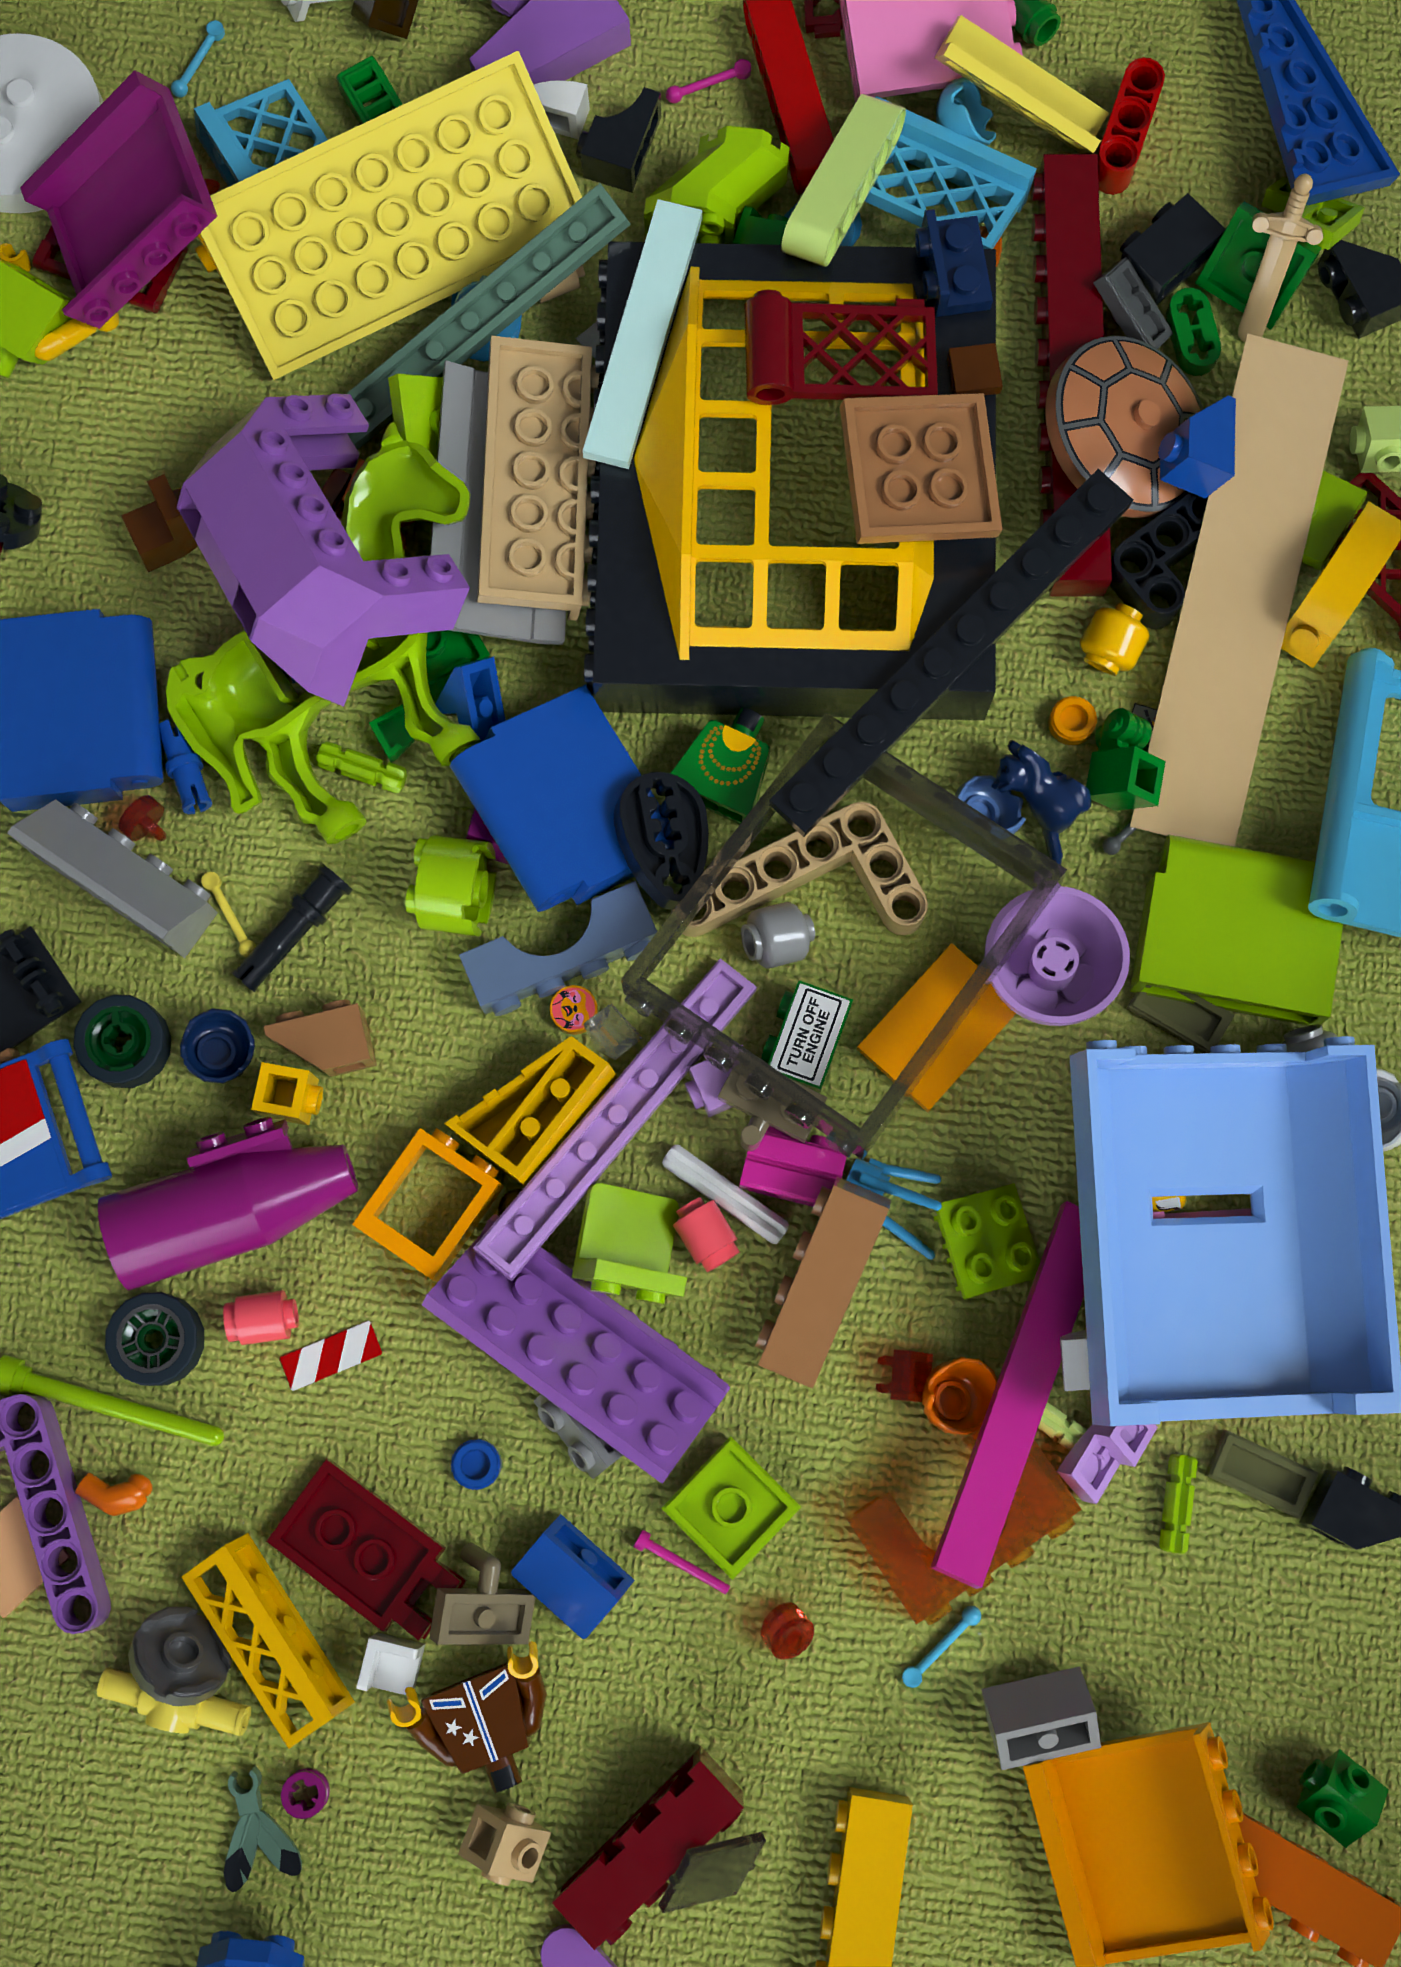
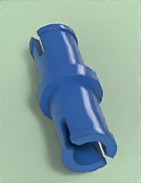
(185, 769)

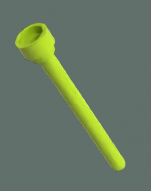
(19, 1379)

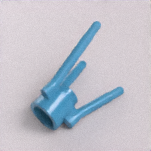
(874, 1177)

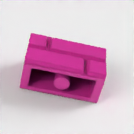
(791, 1168)

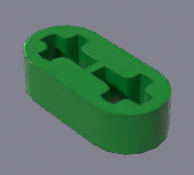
(1202, 328)

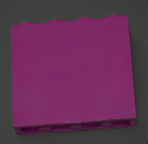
(122, 197)

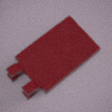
(363, 1550)

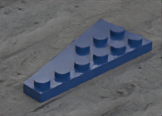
(1311, 106)

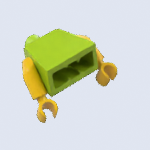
(33, 316)

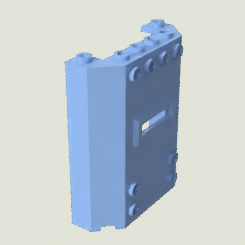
(1235, 1309)

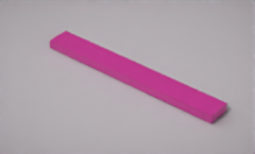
(1015, 1408)

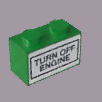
(808, 1034)

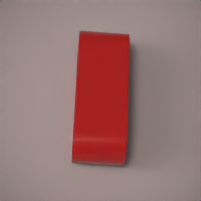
(1132, 108)

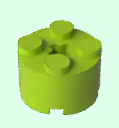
(452, 885)

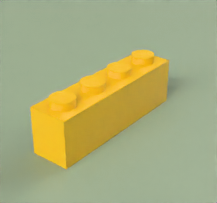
(866, 1879)

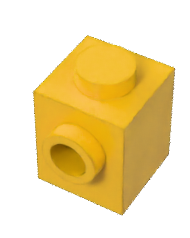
(287, 1094)

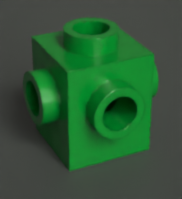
(1341, 1797)

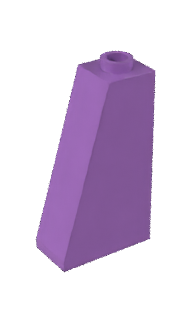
(559, 37)

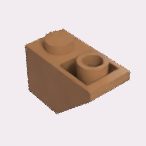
(328, 1040)

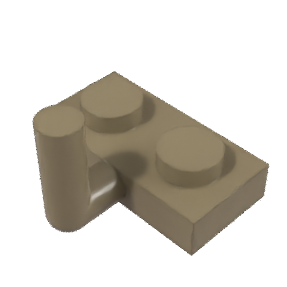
(762, 1112)
(482, 1613)

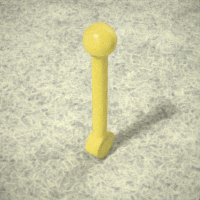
(212, 883)

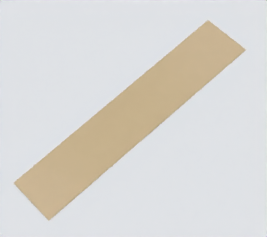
(1242, 591)

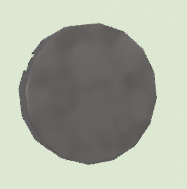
(178, 1657)

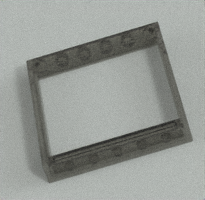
(762, 1079)

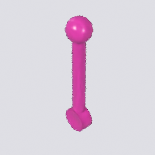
(741, 70)

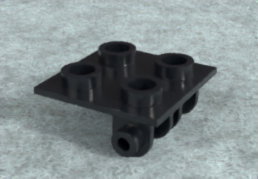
(30, 988)

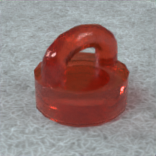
(142, 819)
(787, 1631)

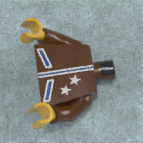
(480, 1718)

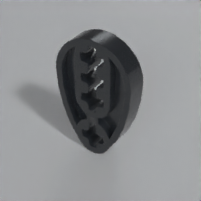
(686, 827)

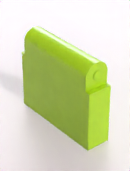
(1236, 933)

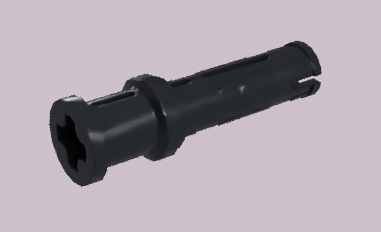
(306, 910)

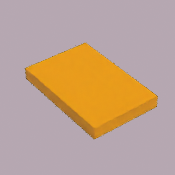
(917, 1013)

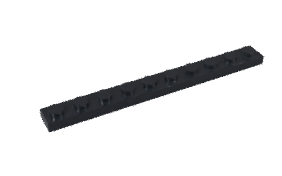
(950, 653)

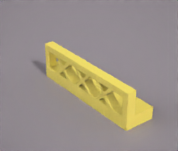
(1022, 85)

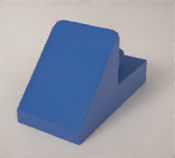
(474, 696)

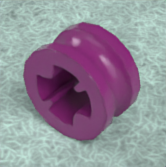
(300, 1809)

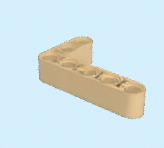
(805, 868)

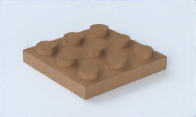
(920, 468)

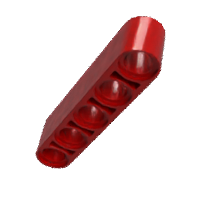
(789, 86)

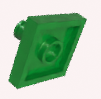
(1236, 261)

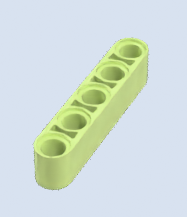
(843, 180)

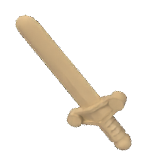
(1285, 231)

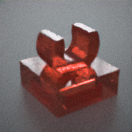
(908, 1374)

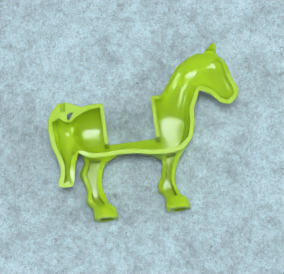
(252, 698)

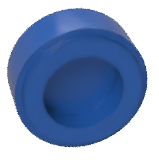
(476, 1464)

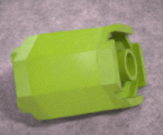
(723, 178)

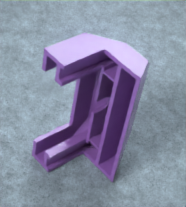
(288, 556)

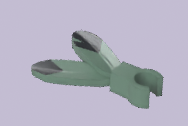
(254, 1830)

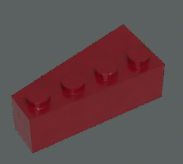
(648, 1849)

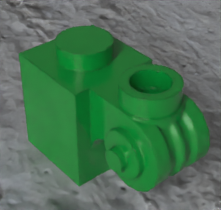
(1120, 771)

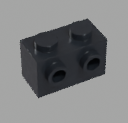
(1172, 246)

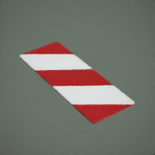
(330, 1355)

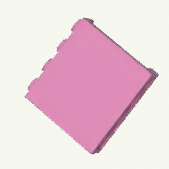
(896, 40)

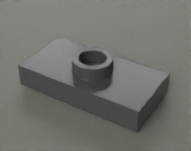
(1132, 304)

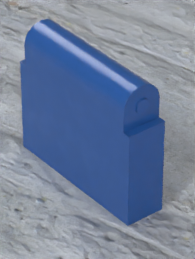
(77, 709)
(551, 795)

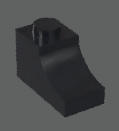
(620, 143)

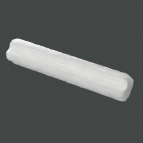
(725, 1194)

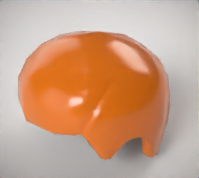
(958, 1395)

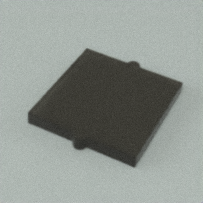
(712, 1872)

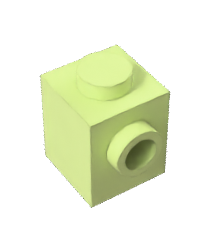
(1378, 439)

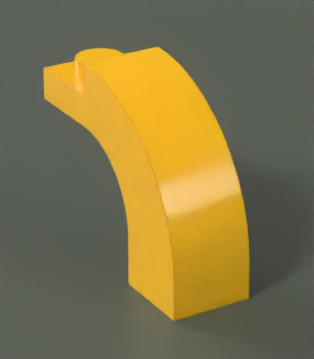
(1342, 584)

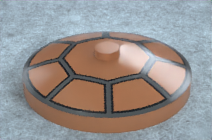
(1111, 413)

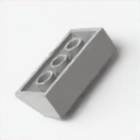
(116, 875)

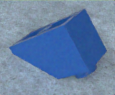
(1201, 450)

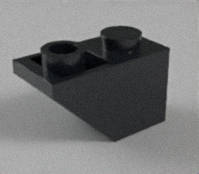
(1364, 286)
(1351, 1512)

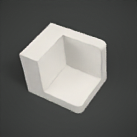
(390, 1663)

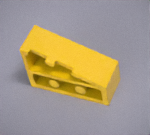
(536, 1110)

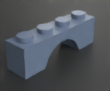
(506, 975)

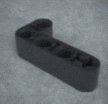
(1156, 560)

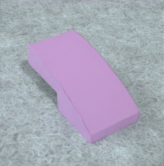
(1098, 1455)

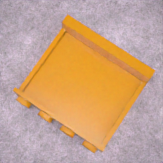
(1148, 1848)

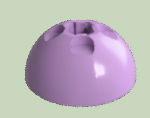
(1072, 935)

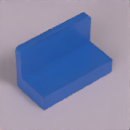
(572, 1577)

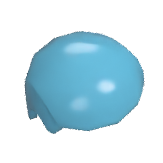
(962, 111)

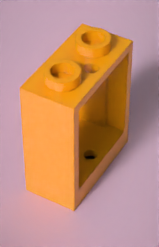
(444, 1147)

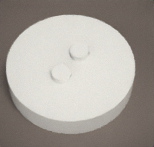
(42, 103)

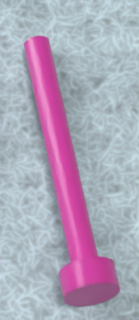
(644, 1542)

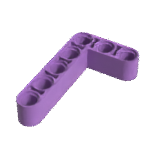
(34, 1496)

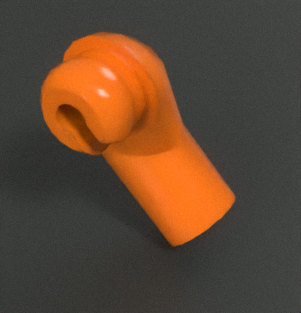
(117, 1498)

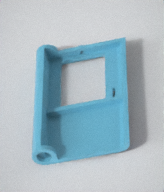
(1359, 841)

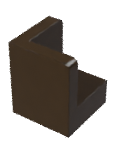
(386, 15)

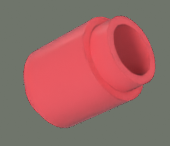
(706, 1233)
(260, 1318)

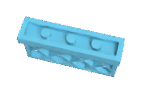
(225, 144)
(960, 160)

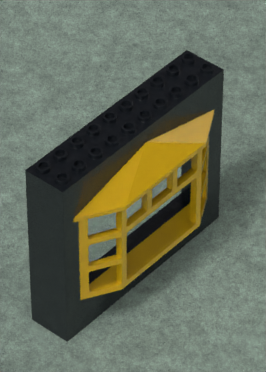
(646, 516)

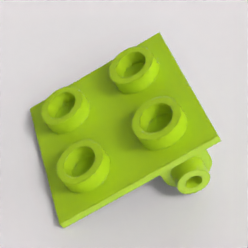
(988, 1241)

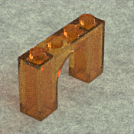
(1038, 1508)

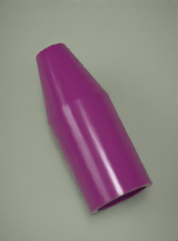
(230, 1202)

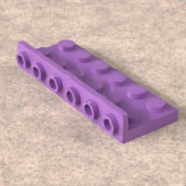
(582, 1354)

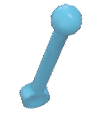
(215, 33)
(913, 1675)

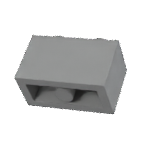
(1041, 1718)

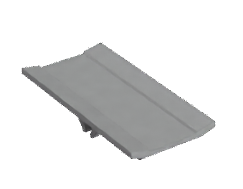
(462, 453)

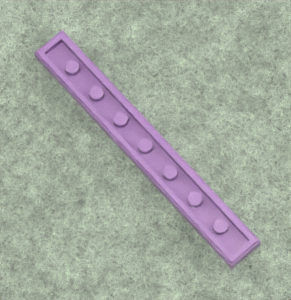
(608, 1127)

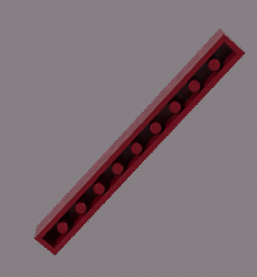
(1070, 318)

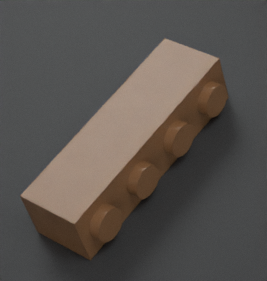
(824, 1281)

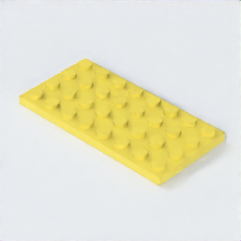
(389, 215)

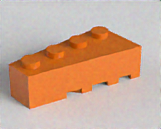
(1323, 1898)

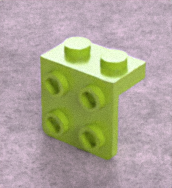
(628, 1243)

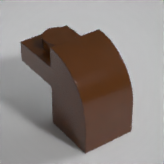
(159, 527)

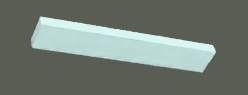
(642, 334)

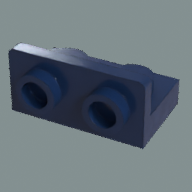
(955, 264)

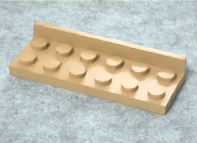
(536, 476)

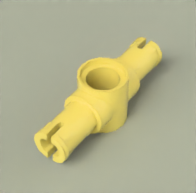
(211, 1713)

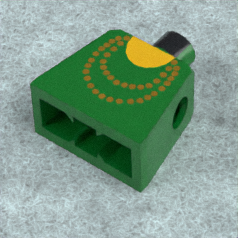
(727, 765)

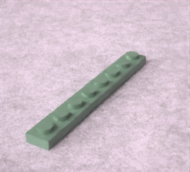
(494, 302)

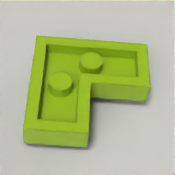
(1334, 216)

